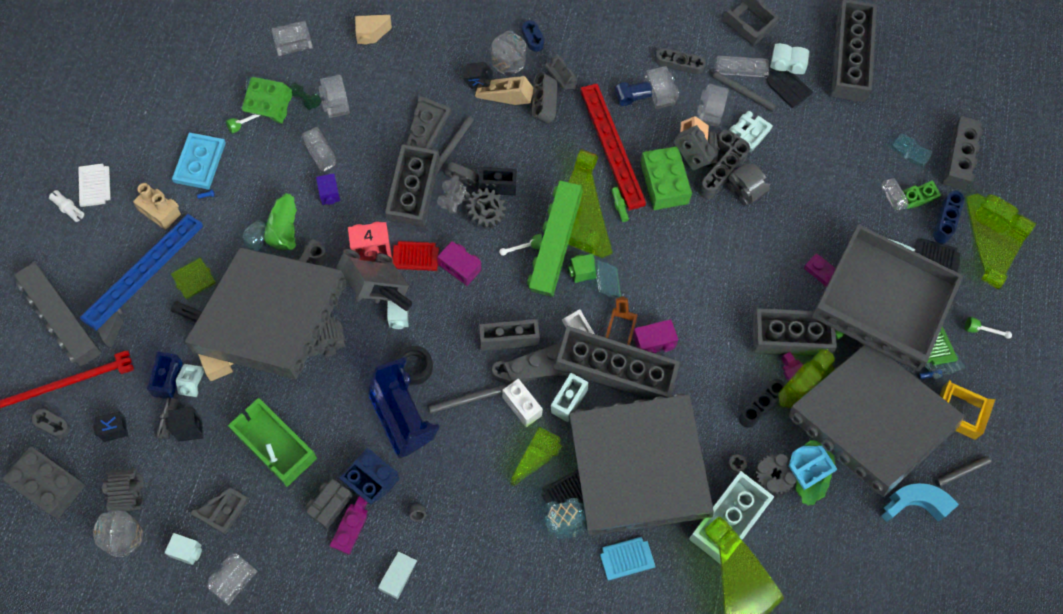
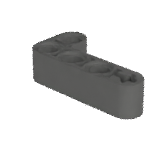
(731, 155)

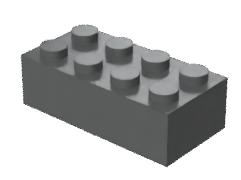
(412, 185)
(791, 331)

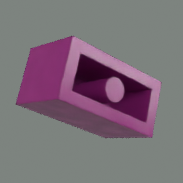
(459, 263)
(656, 337)

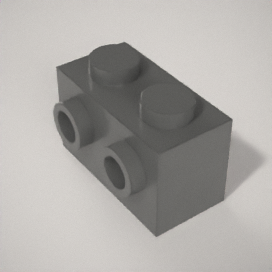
(695, 147)

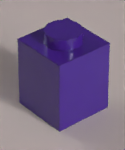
(328, 189)

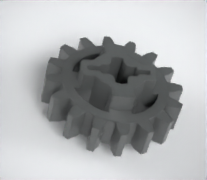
(477, 205)

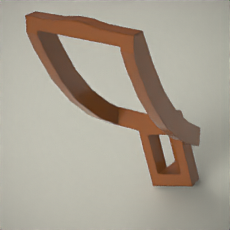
(622, 314)

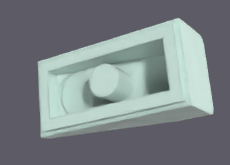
(397, 575)

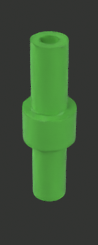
(620, 204)

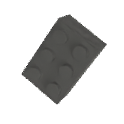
(44, 482)

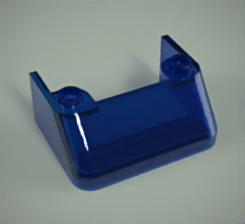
(397, 410)

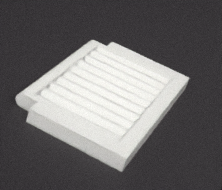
(94, 185)

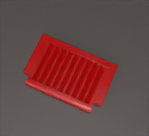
(416, 256)

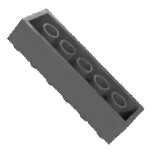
(854, 51)
(616, 364)

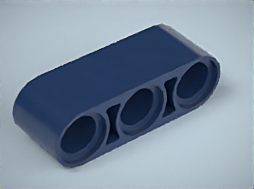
(947, 224)

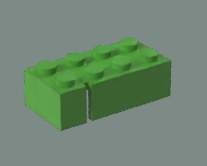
(268, 428)

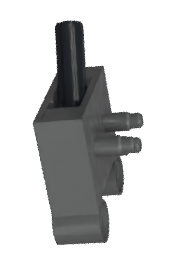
(374, 279)

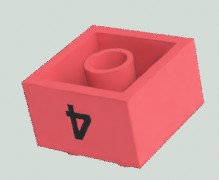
(369, 240)

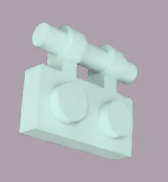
(756, 129)

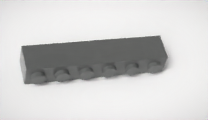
(57, 314)

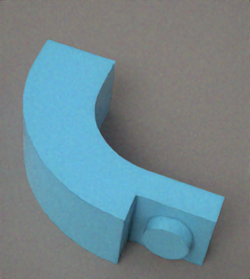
(929, 497)

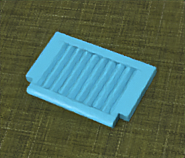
(626, 558)

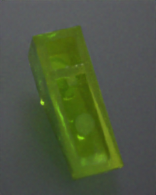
(538, 453)

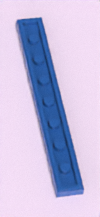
(141, 272)

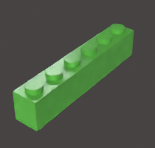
(555, 239)

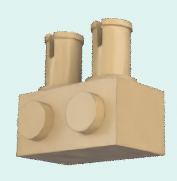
(156, 207)

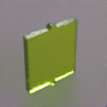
(193, 278)

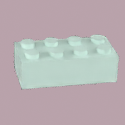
(739, 507)

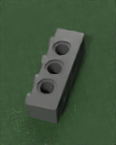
(962, 153)

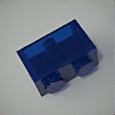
(164, 375)

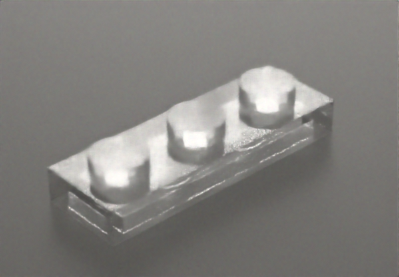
(742, 66)

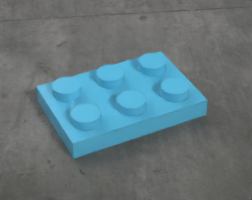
(198, 161)

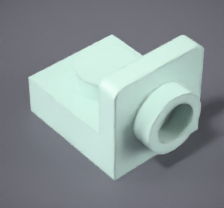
(189, 379)

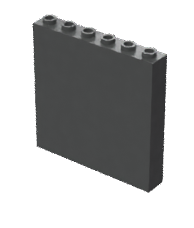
(888, 297)
(267, 313)
(876, 418)
(640, 465)

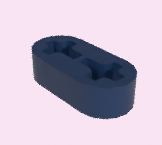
(529, 37)

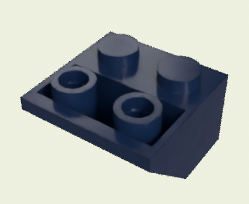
(370, 477)

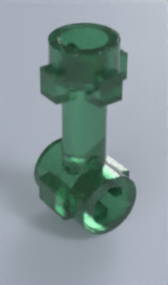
(309, 101)

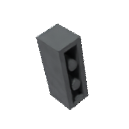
(509, 335)

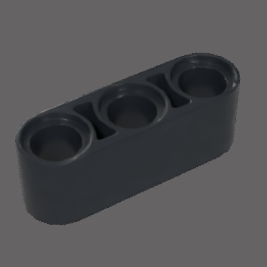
(757, 410)

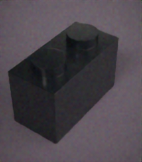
(498, 179)
(184, 424)

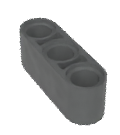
(544, 97)

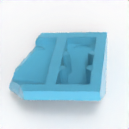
(811, 465)

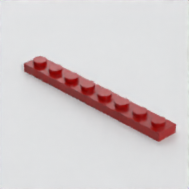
(613, 147)

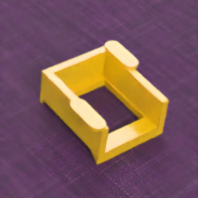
(977, 400)

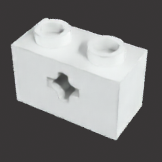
(522, 402)

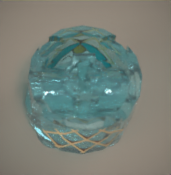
(565, 519)

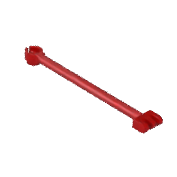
(118, 364)

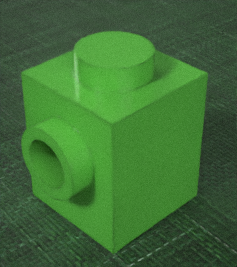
(582, 268)

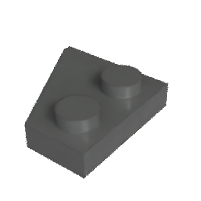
(222, 510)

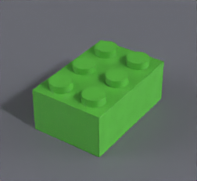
(665, 178)

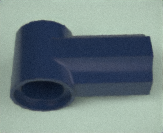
(628, 93)

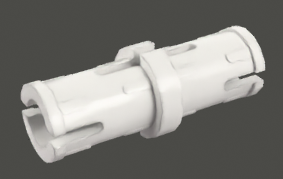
(66, 206)

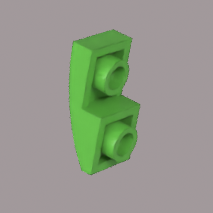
(921, 195)

